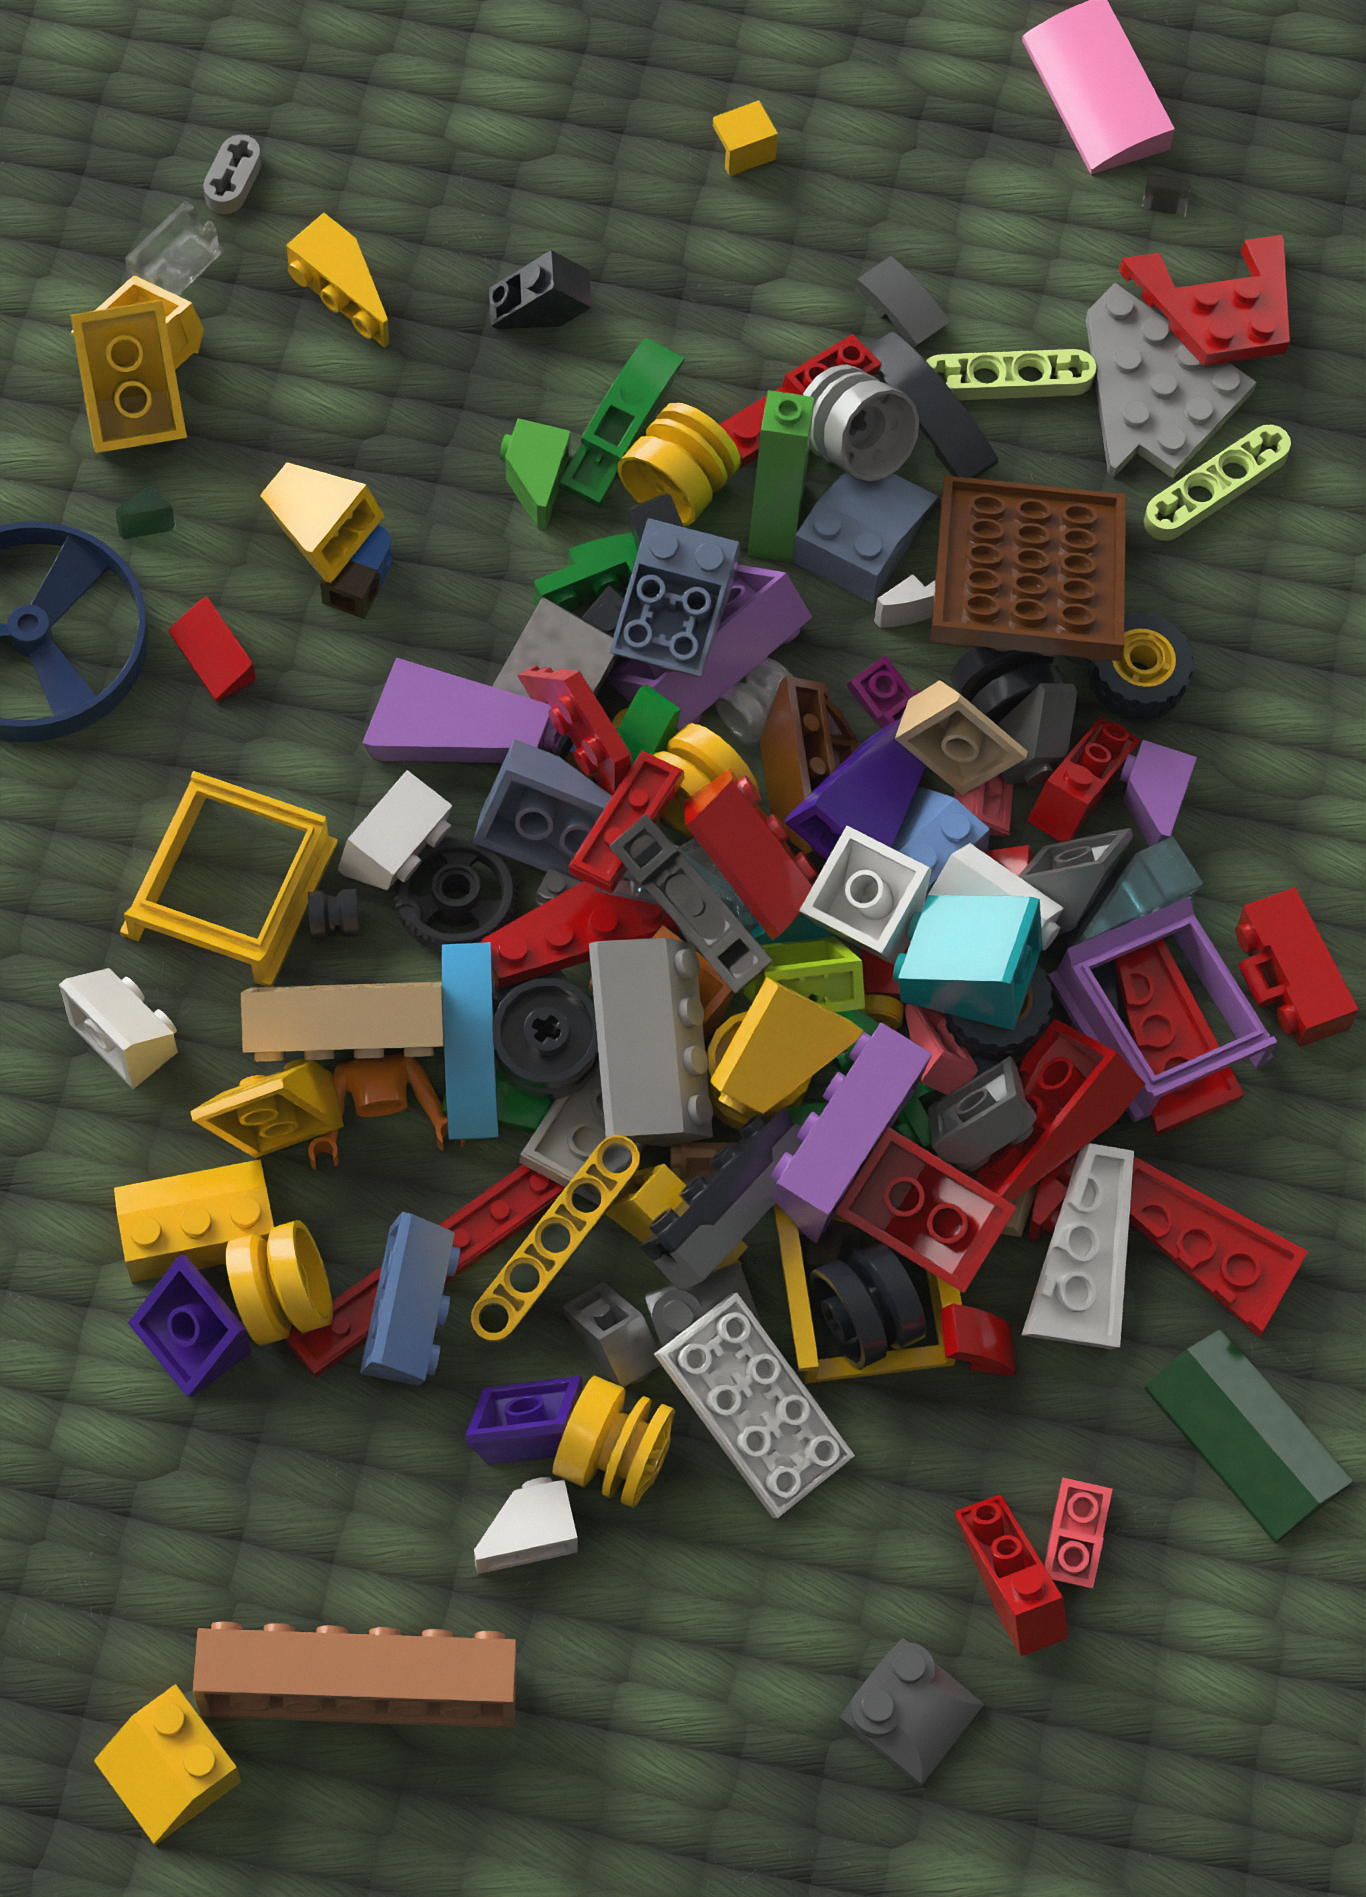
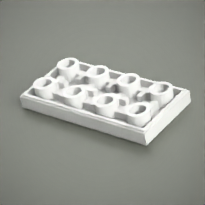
(754, 1405)

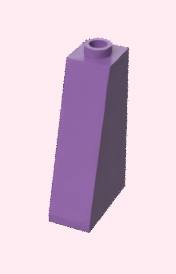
(452, 719)

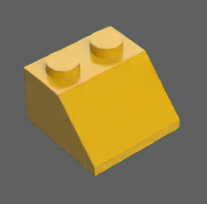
(167, 1765)

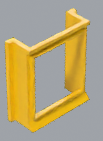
(289, 908)
(837, 1368)

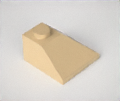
(956, 738)

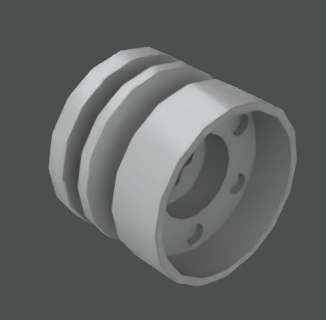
(861, 423)

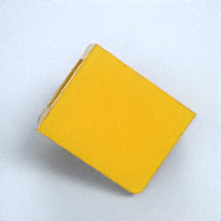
(746, 137)

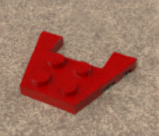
(1224, 317)
(582, 717)

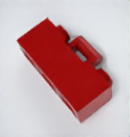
(1302, 972)

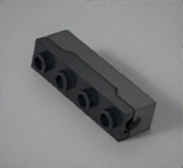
(723, 1204)

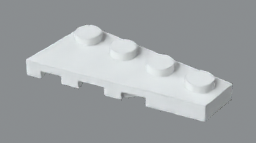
(1086, 1260)

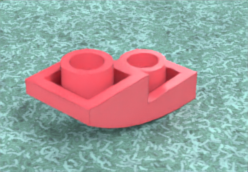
(1077, 1532)

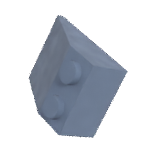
(862, 531)
(539, 809)

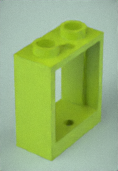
(818, 968)

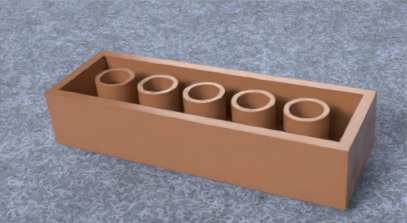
(355, 1676)

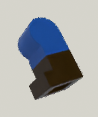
(361, 577)

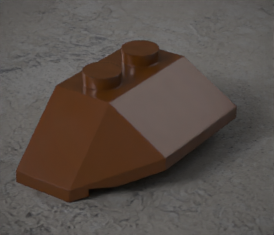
(802, 746)

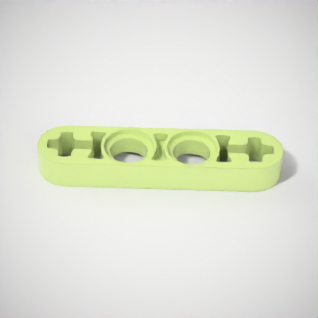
(1009, 382)
(1217, 482)

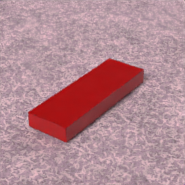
(643, 791)

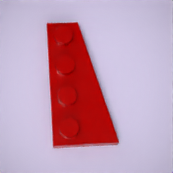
(561, 931)
(1169, 1033)
(1217, 1247)

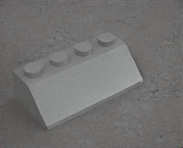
(651, 1041)

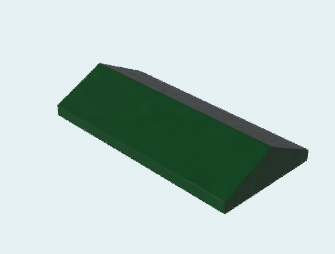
(1247, 1434)

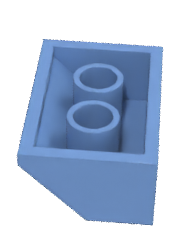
(936, 829)
(410, 1301)

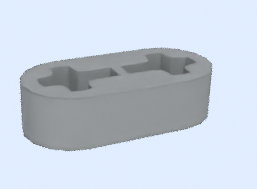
(224, 171)

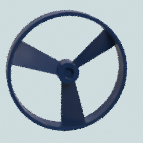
(29, 627)

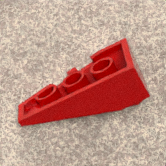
(1076, 1094)

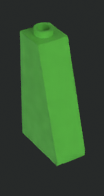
(780, 475)

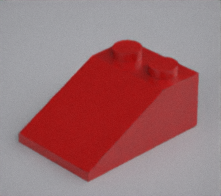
(925, 1209)

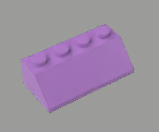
(757, 619)
(848, 1129)

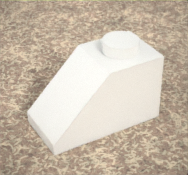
(529, 1528)

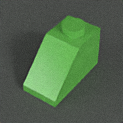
(535, 464)

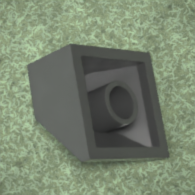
(1076, 872)

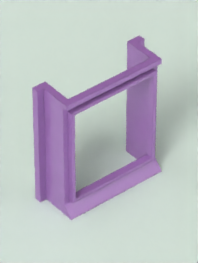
(1097, 1018)

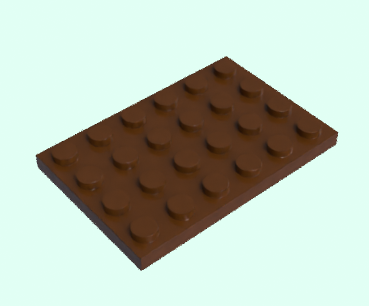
(1030, 569)

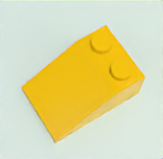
(128, 376)
(274, 1109)

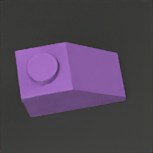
(1156, 788)

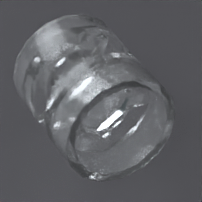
(748, 705)

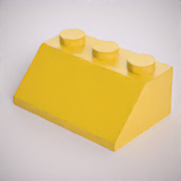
(191, 1217)

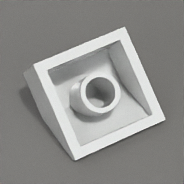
(395, 833)
(868, 895)
(119, 1024)

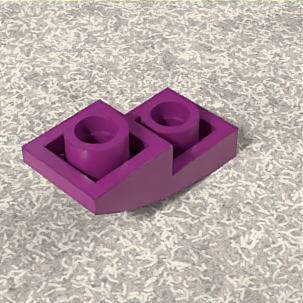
(881, 692)

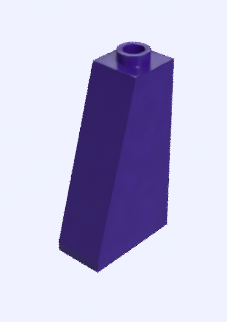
(864, 793)

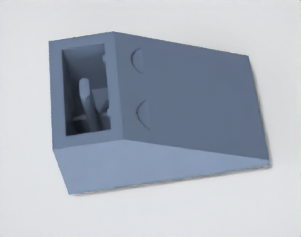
(675, 597)

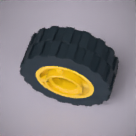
(1138, 691)

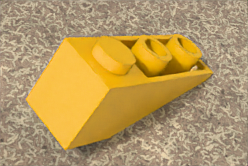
(334, 267)

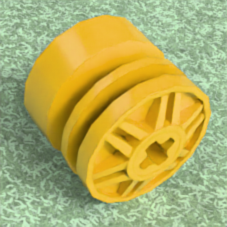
(680, 456)
(613, 1441)

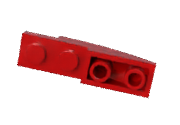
(746, 425)

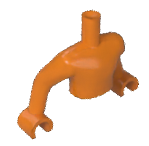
(381, 1090)

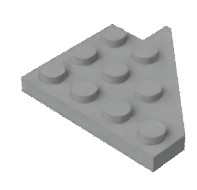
(1152, 388)

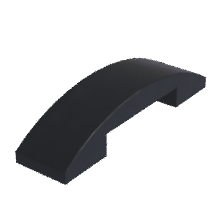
(941, 415)
(691, 903)

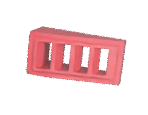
(949, 1064)

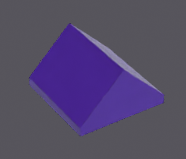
(190, 1328)
(522, 1419)

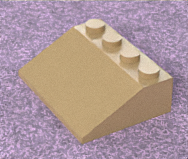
(341, 1018)

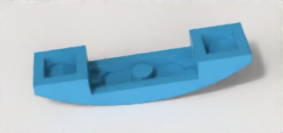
(469, 1041)

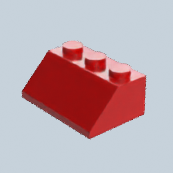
(750, 850)

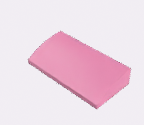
(1099, 86)

